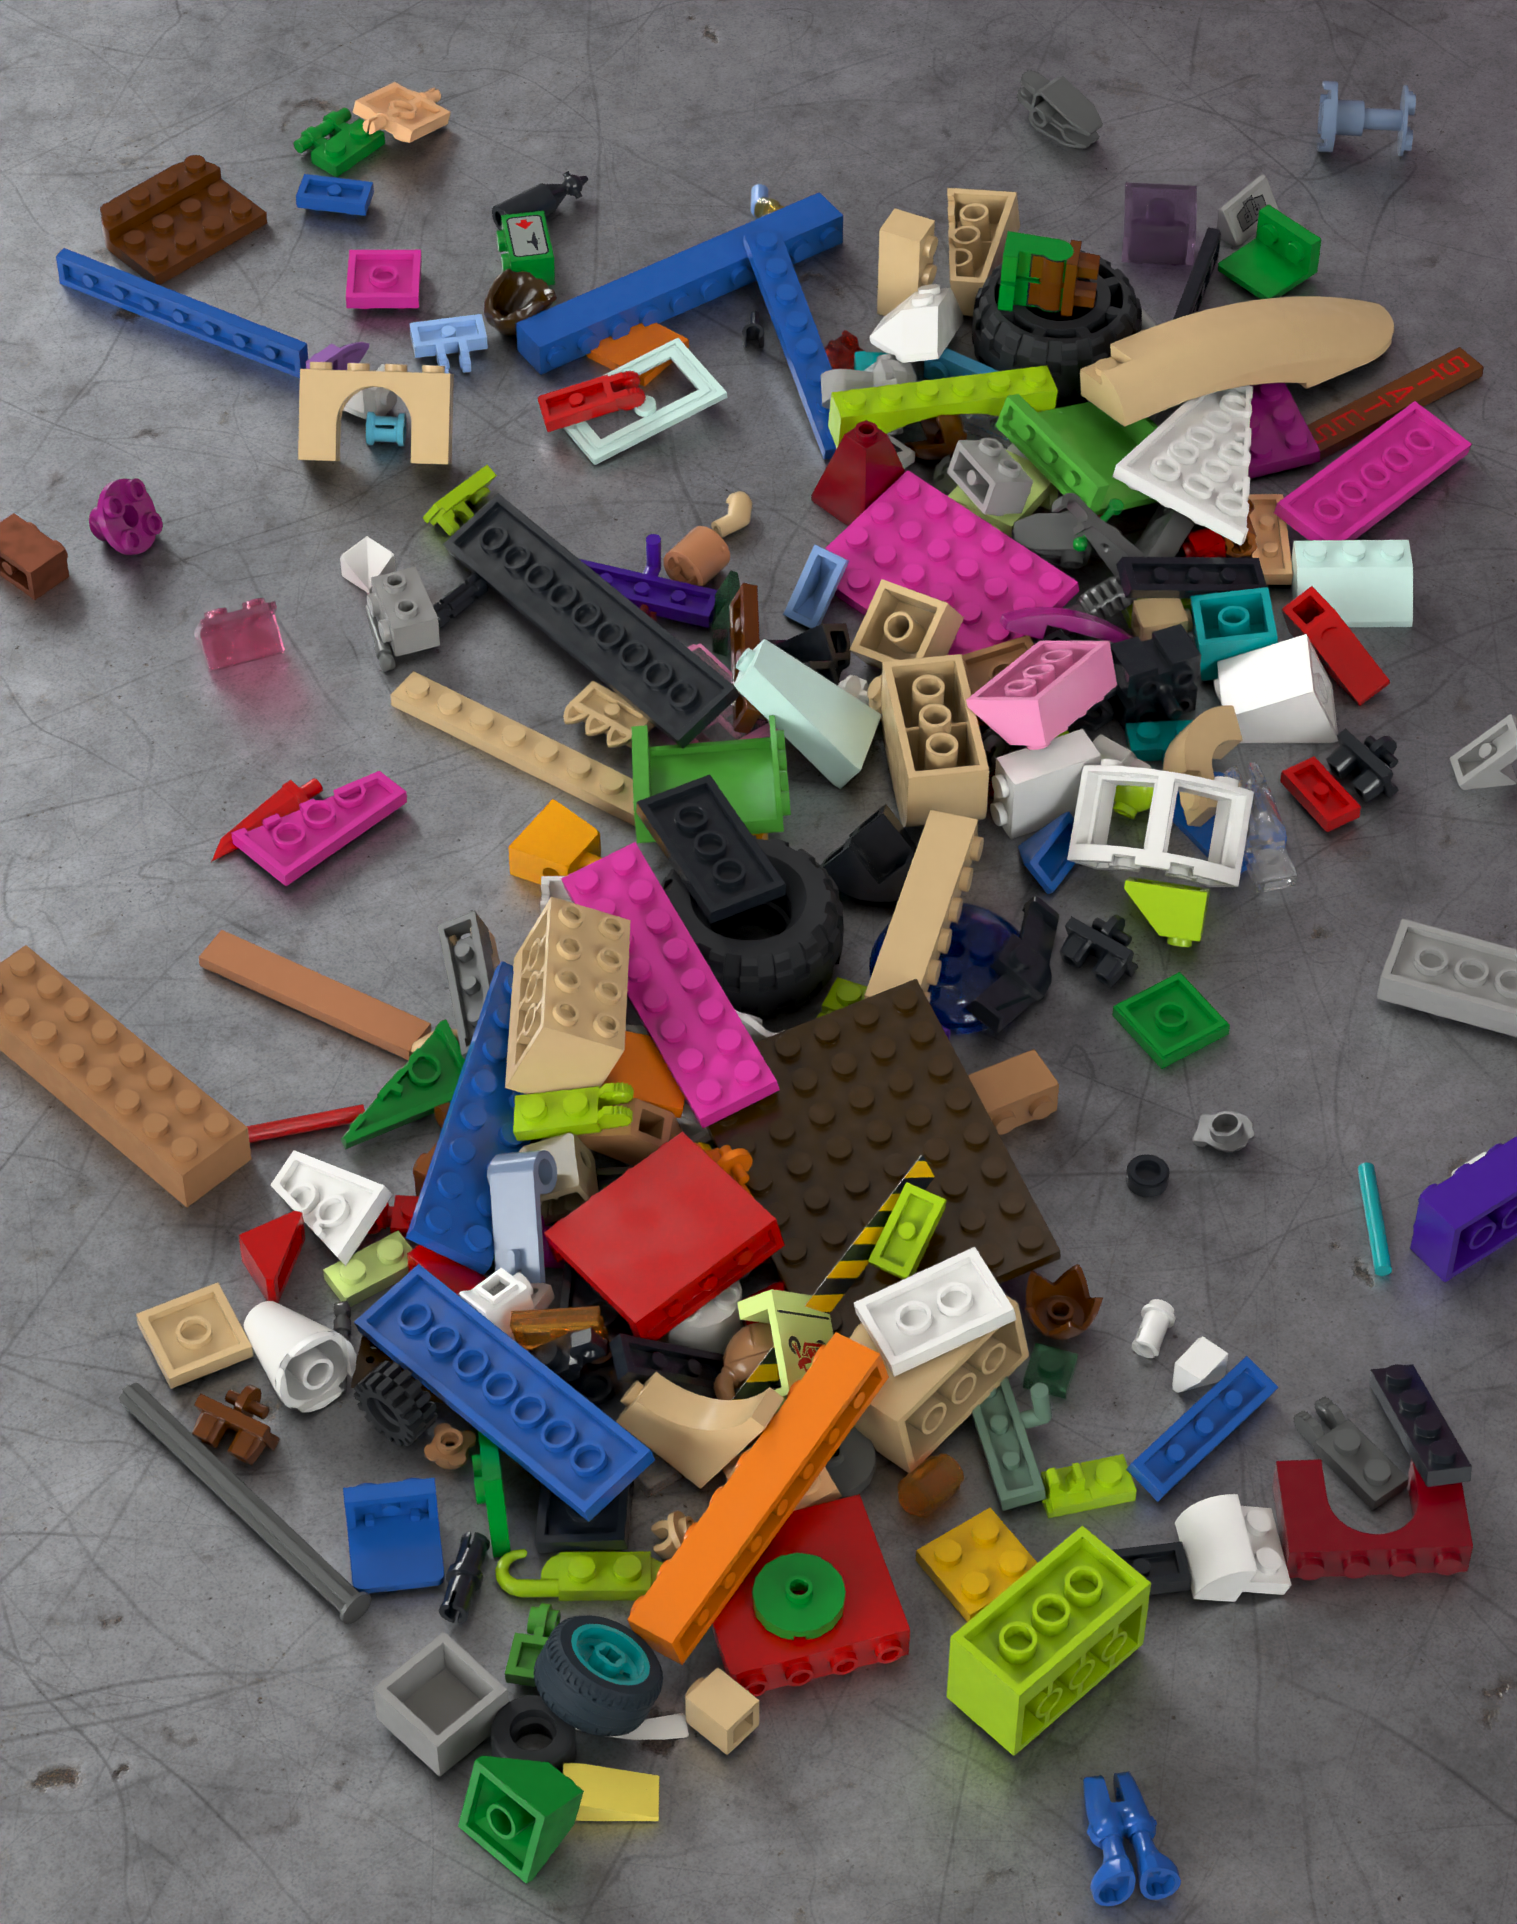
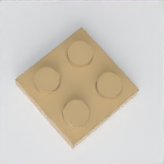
(194, 1335)

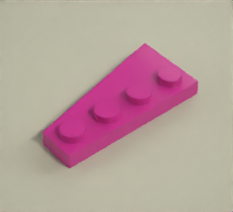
(307, 837)

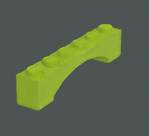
(911, 402)

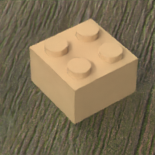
(904, 626)

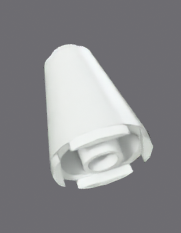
(299, 1355)

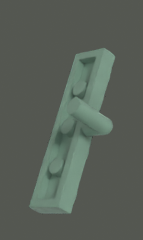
(1007, 1445)

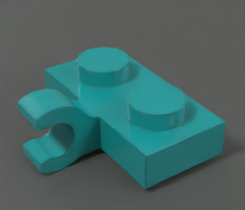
(1151, 739)

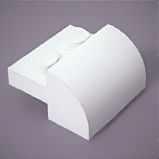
(1231, 1549)

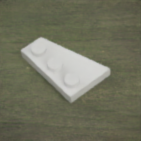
(333, 1201)

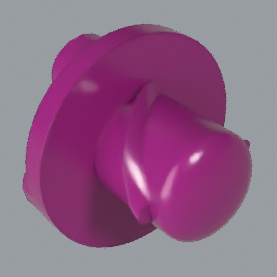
(125, 517)

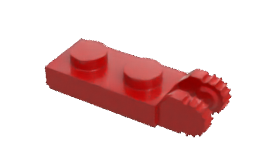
(591, 399)

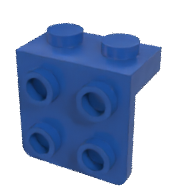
(394, 1535)

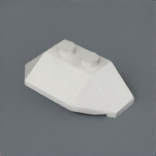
(920, 325)

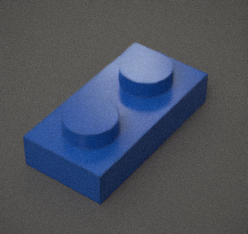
(334, 194)

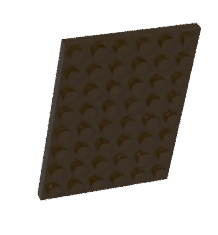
(850, 1121)

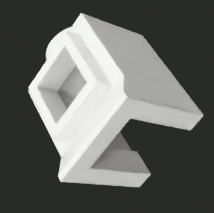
(499, 1296)

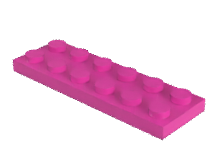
(1373, 477)

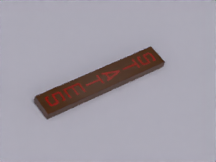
(1376, 408)

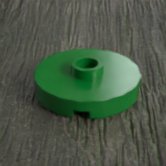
(794, 1614)

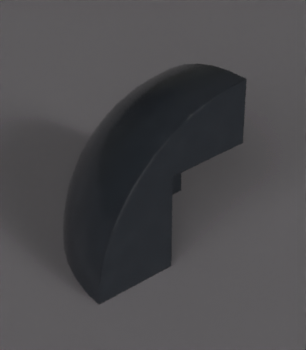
(821, 649)
(873, 859)

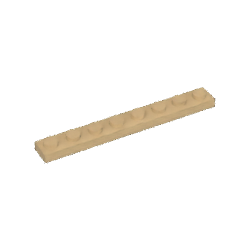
(516, 745)

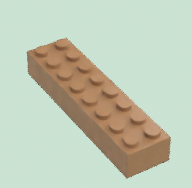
(116, 1081)

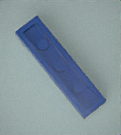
(1202, 1428)

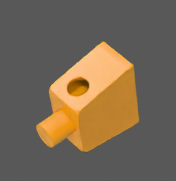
(554, 845)

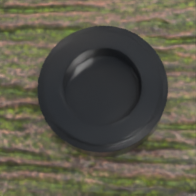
(1147, 1175)

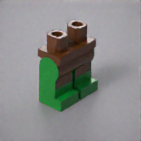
(1046, 274)

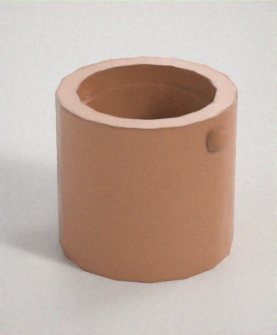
(697, 557)

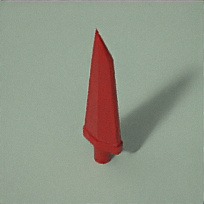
(283, 802)

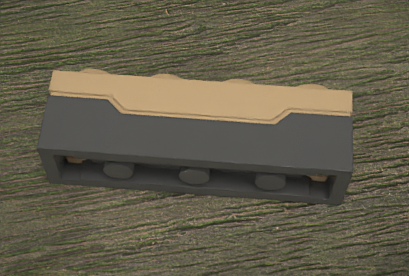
(468, 969)

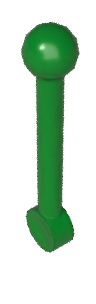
(1114, 508)

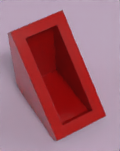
(272, 1252)

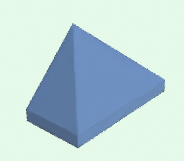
(816, 587)

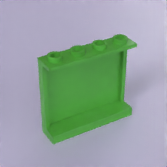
(746, 771)

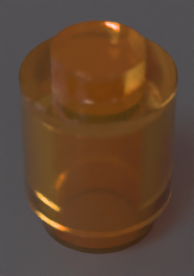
(930, 1485)

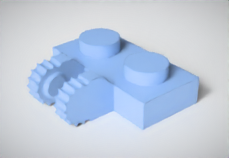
(447, 337)

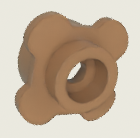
(453, 1456)

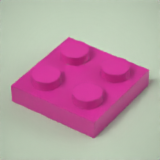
(383, 279)

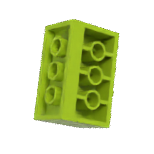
(1047, 1640)

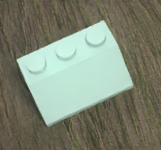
(1360, 579)

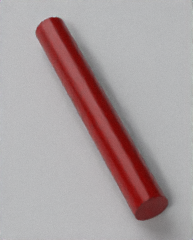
(304, 1123)

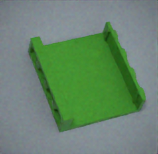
(1076, 449)

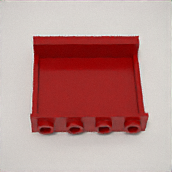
(666, 1237)
(872, 1617)

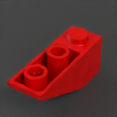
(1335, 645)

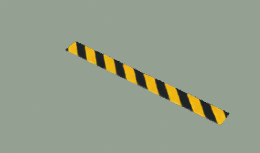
(840, 1277)

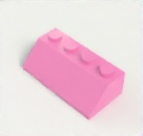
(1045, 691)

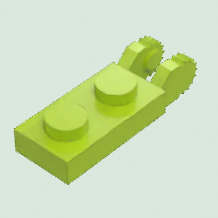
(572, 1111)

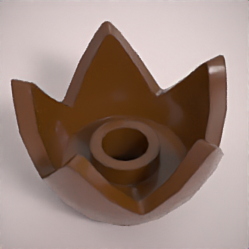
(941, 436)
(1065, 1297)

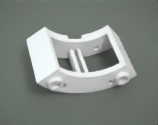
(1094, 813)

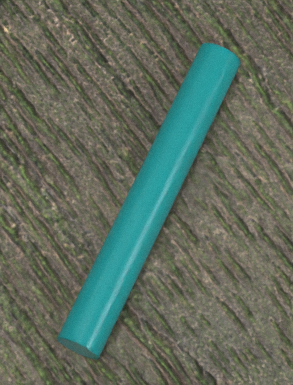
(1374, 1219)

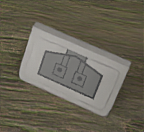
(1240, 214)

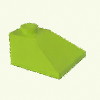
(1171, 908)

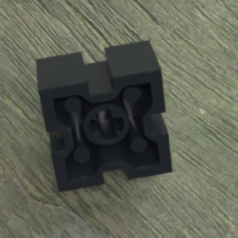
(1155, 676)

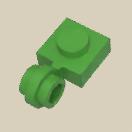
(527, 1647)

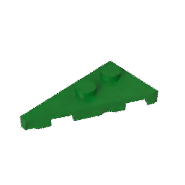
(413, 1090)
(490, 1491)

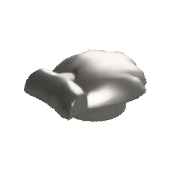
(1224, 1131)

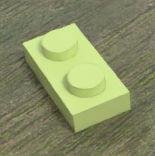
(370, 1269)

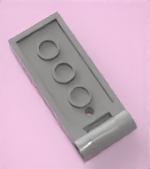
(1452, 977)

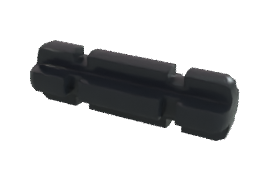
(460, 598)

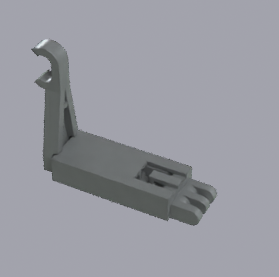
(1159, 539)

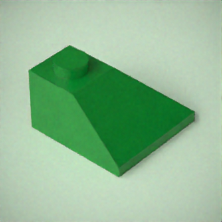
(519, 1811)

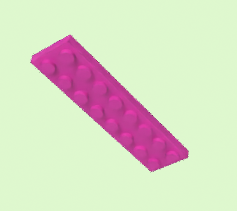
(676, 990)

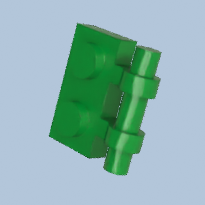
(342, 150)

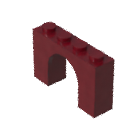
(1323, 1546)

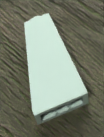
(813, 712)

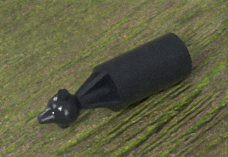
(540, 198)

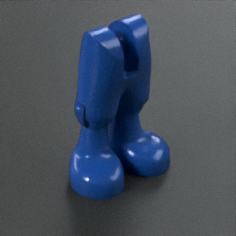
(1128, 1819)

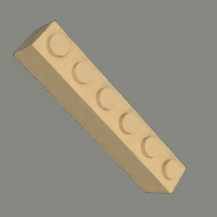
(928, 903)

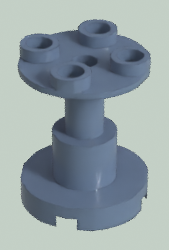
(1351, 117)

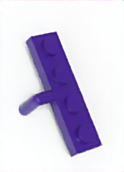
(662, 595)

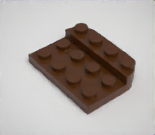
(177, 219)

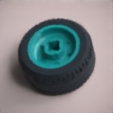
(598, 1675)

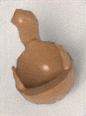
(742, 1357)

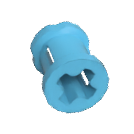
(386, 429)

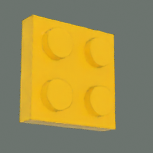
(975, 1562)

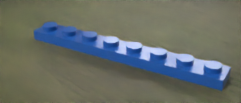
(182, 312)
(793, 326)

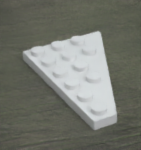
(1199, 462)

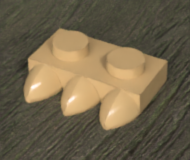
(605, 713)

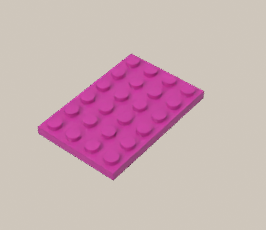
(947, 553)

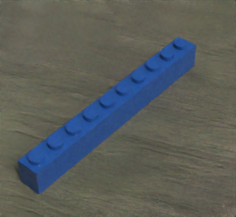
(671, 285)

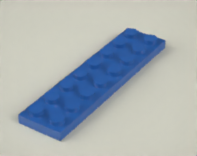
(456, 1198)
(505, 1392)

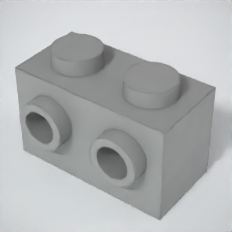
(990, 476)
(404, 611)

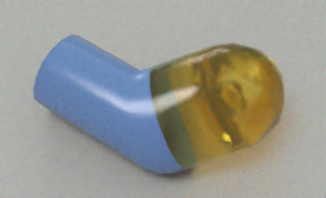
(760, 203)

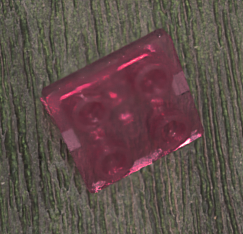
(239, 635)

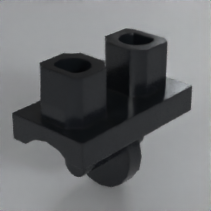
(1367, 759)
(1104, 942)

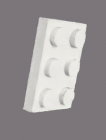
(934, 1311)

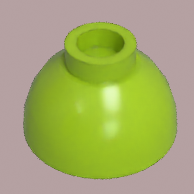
(1132, 800)

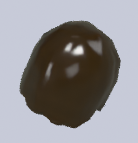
(515, 298)

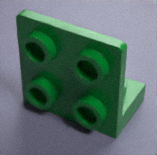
(1277, 257)

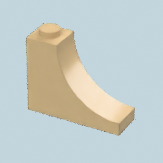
(692, 1430)

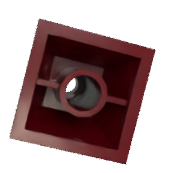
(858, 473)

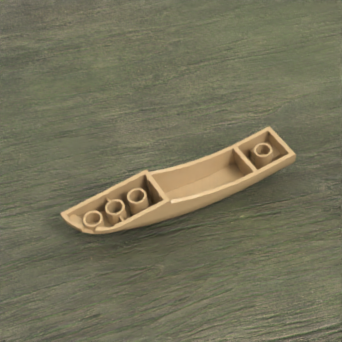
(1236, 347)

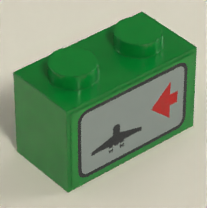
(526, 245)

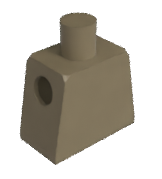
(575, 1175)

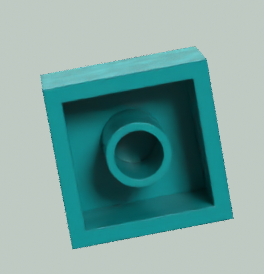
(1231, 625)

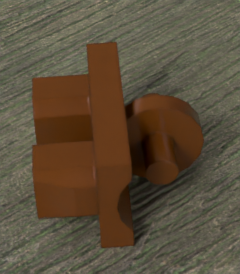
(251, 1434)

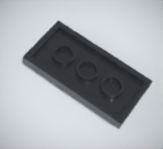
(710, 848)

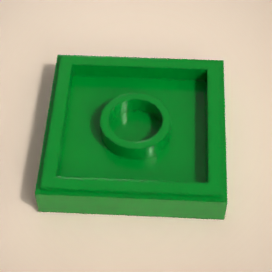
(1170, 1020)

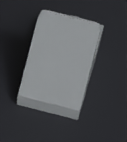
(1488, 758)

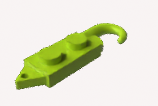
(583, 1576)

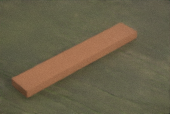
(313, 994)

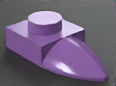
(340, 356)

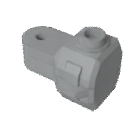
(883, 372)

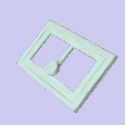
(707, 394)

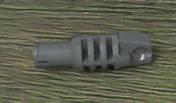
(1102, 600)

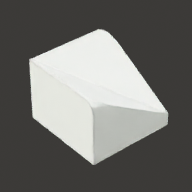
(366, 561)
(1199, 1366)

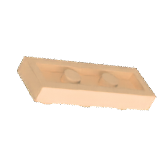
(1271, 540)

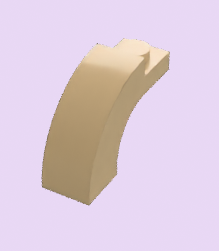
(1192, 751)

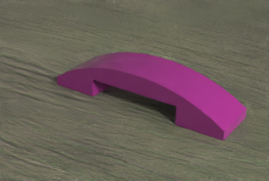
(1035, 620)

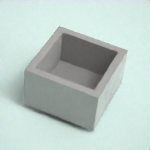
(440, 1703)

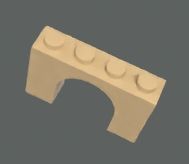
(327, 392)

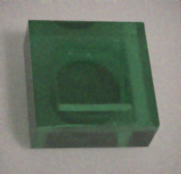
(1051, 1367)

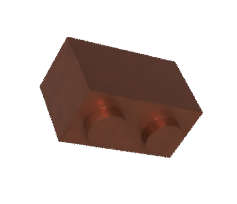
(30, 557)

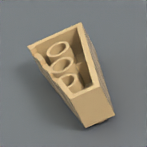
(977, 238)

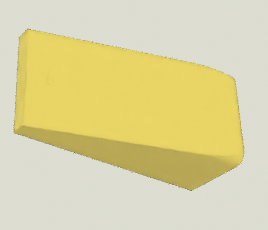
(614, 1793)

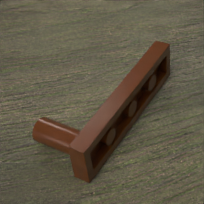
(744, 635)

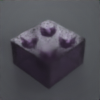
(1159, 224)

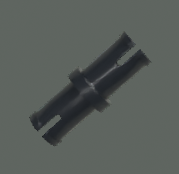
(464, 1577)

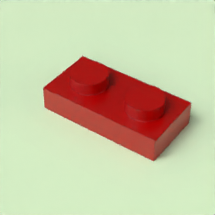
(1320, 794)

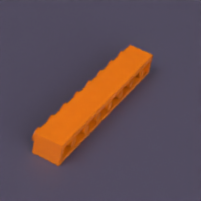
(757, 1498)

